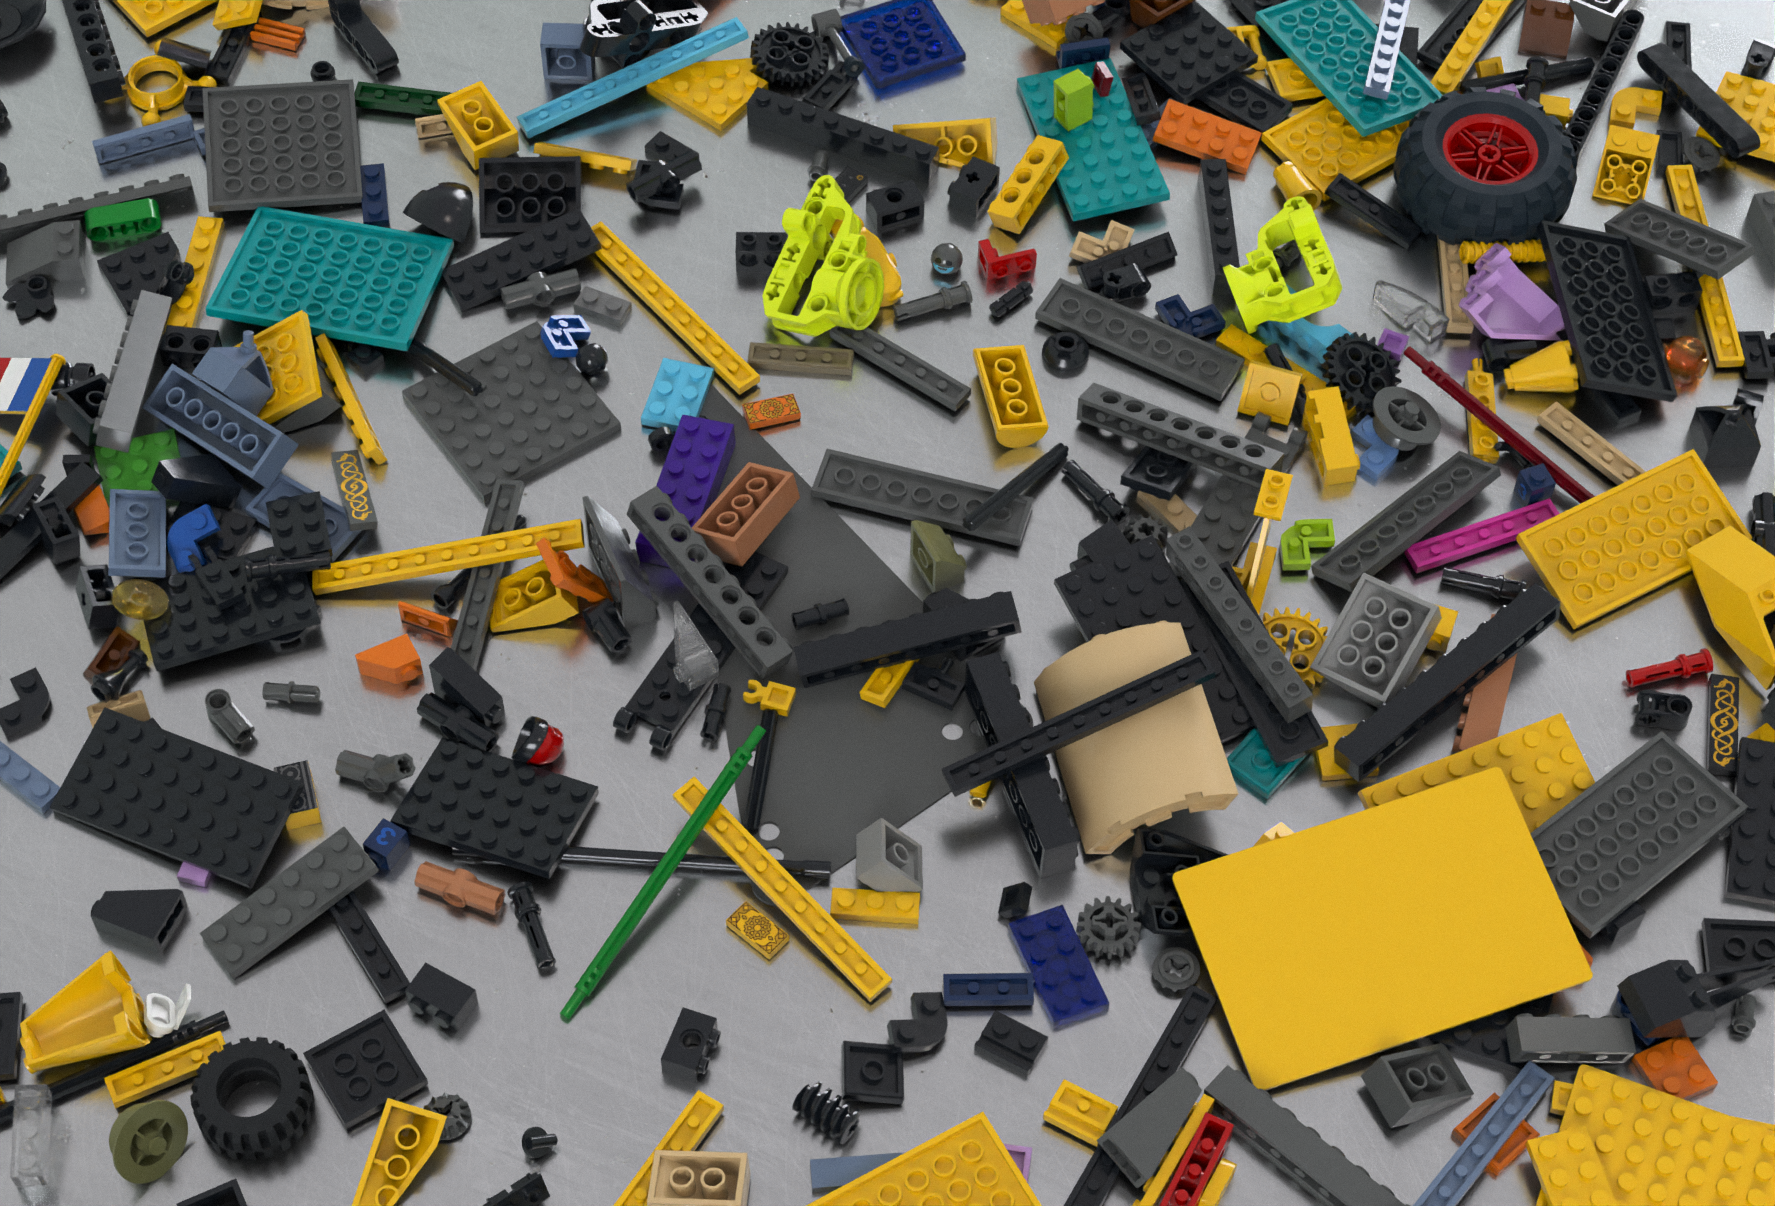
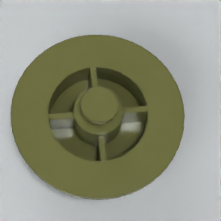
(148, 1140)

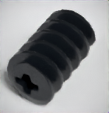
(827, 1112)

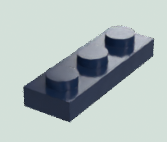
(374, 194)
(988, 989)

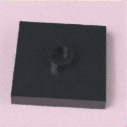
(872, 1073)

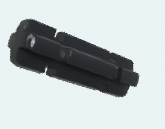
(1011, 298)

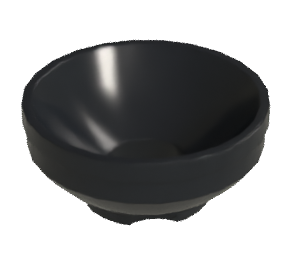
(1065, 359)

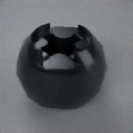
(591, 359)

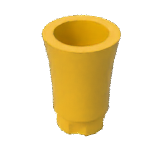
(1293, 183)

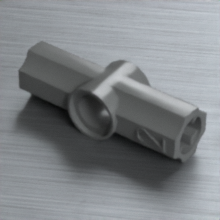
(540, 289)

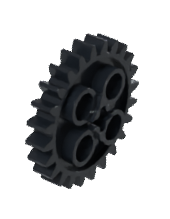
(789, 54)
(1359, 370)

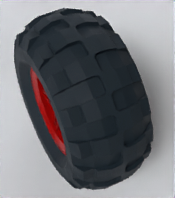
(1484, 167)

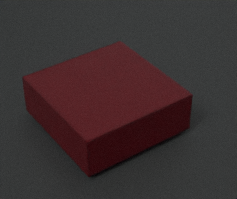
(1102, 79)

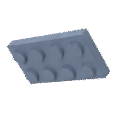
(335, 516)
(137, 533)

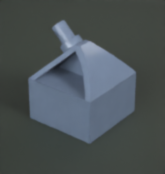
(237, 374)

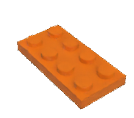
(1206, 136)

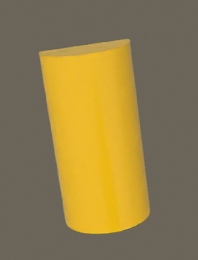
(1011, 395)

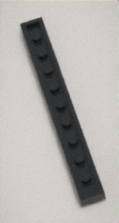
(1078, 723)
(1162, 1063)

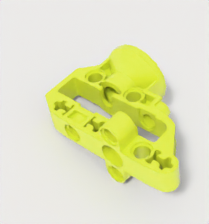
(848, 284)
(1260, 285)

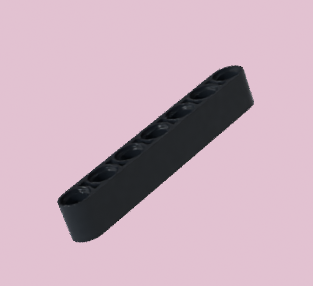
(1698, 100)

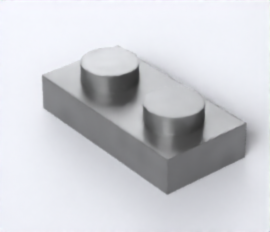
(602, 306)

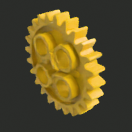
(1304, 630)

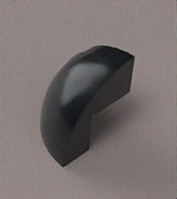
(443, 209)

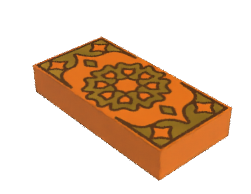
(771, 411)

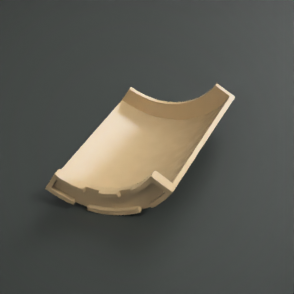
(1147, 762)

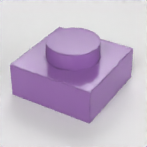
(1393, 342)

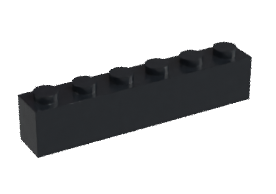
(1217, 222)

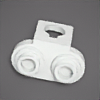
(161, 1013)

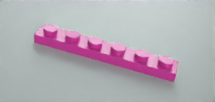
(1478, 536)

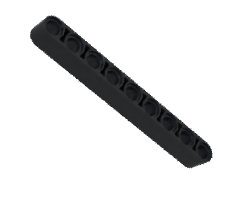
(1604, 80)

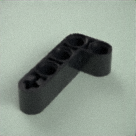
(363, 34)

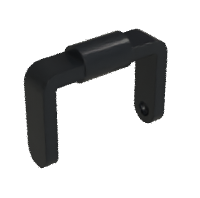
(1504, 446)

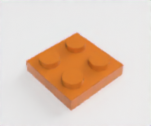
(1675, 1068)

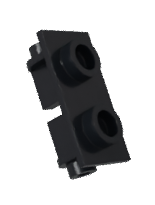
(526, 1192)

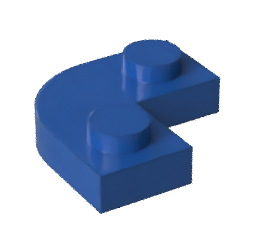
(561, 332)
(187, 532)

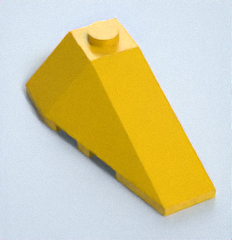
(957, 139)
(398, 1152)

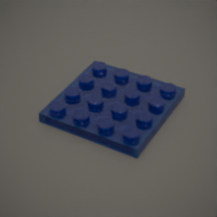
(901, 40)

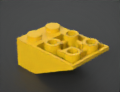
(1625, 165)

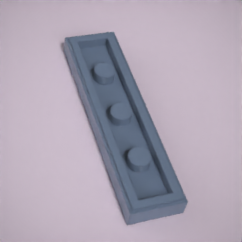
(143, 139)

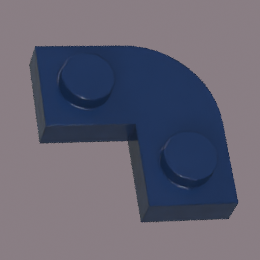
(1195, 323)

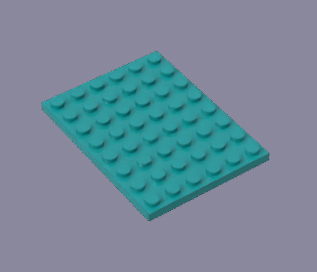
(344, 274)

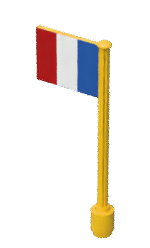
(24, 391)

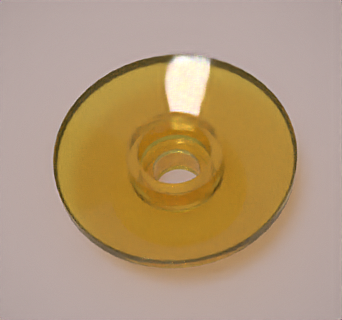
(140, 599)

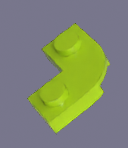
(1302, 536)

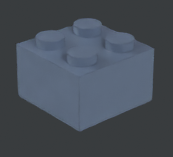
(562, 52)

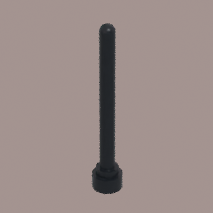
(445, 594)

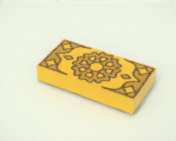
(757, 930)

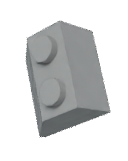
(888, 859)

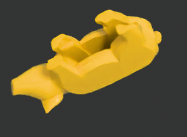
(887, 262)

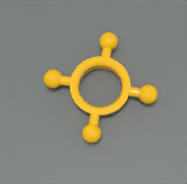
(161, 100)

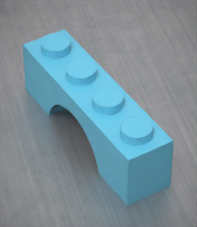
(1310, 336)

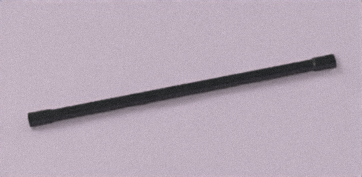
(804, 868)

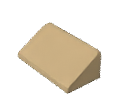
(432, 126)
(128, 704)

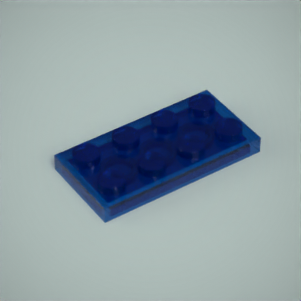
(1058, 966)

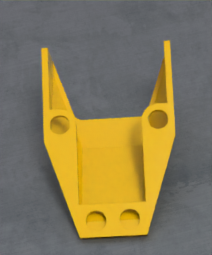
(1738, 592)

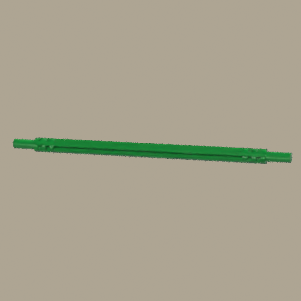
(662, 872)

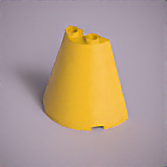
(86, 1019)

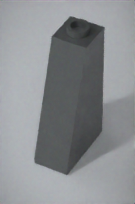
(1148, 1129)

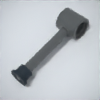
(829, 24)

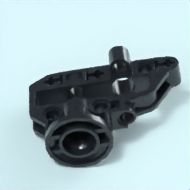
(634, 26)

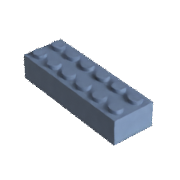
(220, 426)

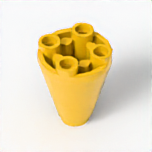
(1544, 371)

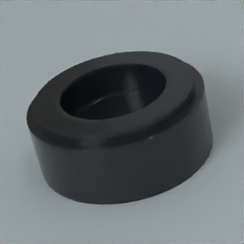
(661, 439)

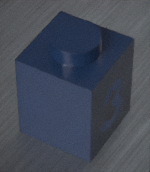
(1534, 485)
(386, 844)

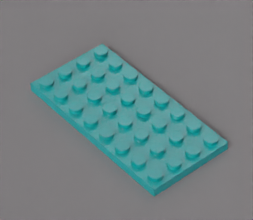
(1334, 50)
(1108, 156)

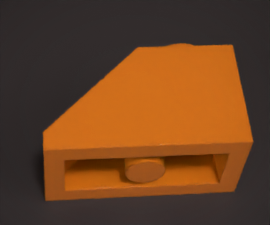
(391, 661)

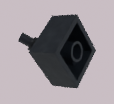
(1725, 436)

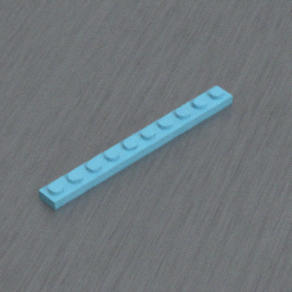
(632, 77)

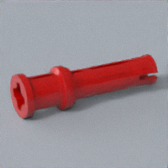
(1682, 666)

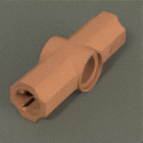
(459, 888)

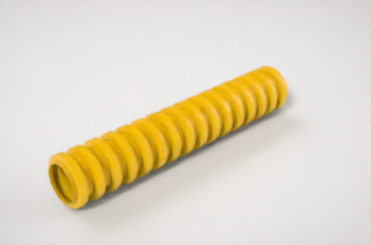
(1524, 252)

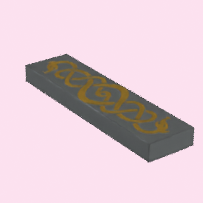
(354, 490)

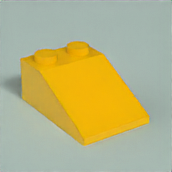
(479, 124)
(530, 600)

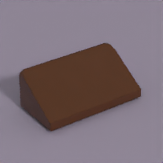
(112, 653)

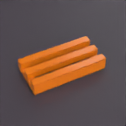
(280, 31)

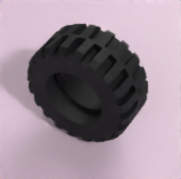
(240, 1065)

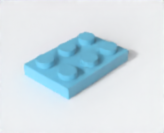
(676, 391)

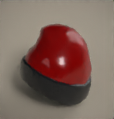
(538, 743)

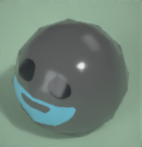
(946, 258)

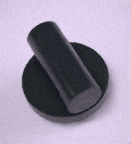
(536, 1142)

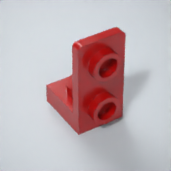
(1004, 265)

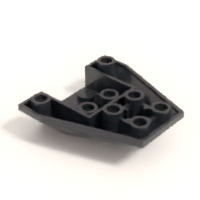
(1153, 863)

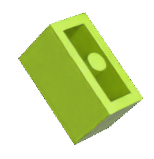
(1073, 99)

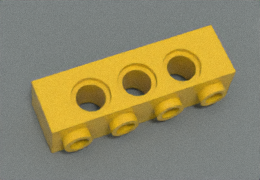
(1028, 184)

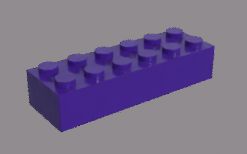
(692, 473)

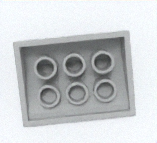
(1376, 640)

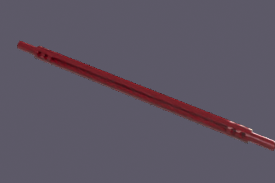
(1497, 425)

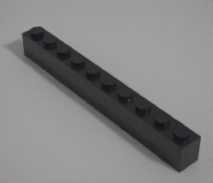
(1446, 682)

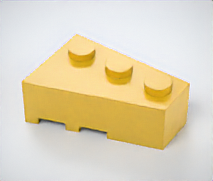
(1330, 436)

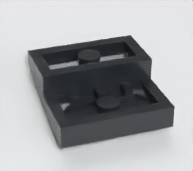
(184, 53)

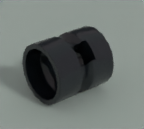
(72, 375)

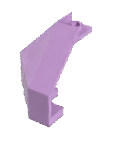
(1507, 303)

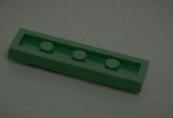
(398, 98)

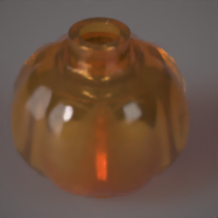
(1686, 358)

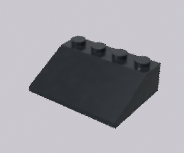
(527, 191)

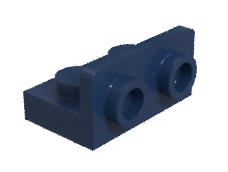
(1083, 52)

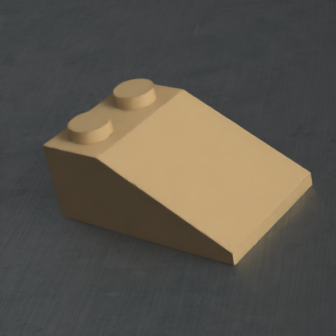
(699, 1179)

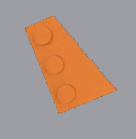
(571, 578)

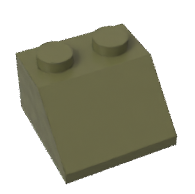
(936, 556)

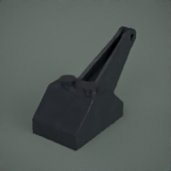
(1675, 1000)

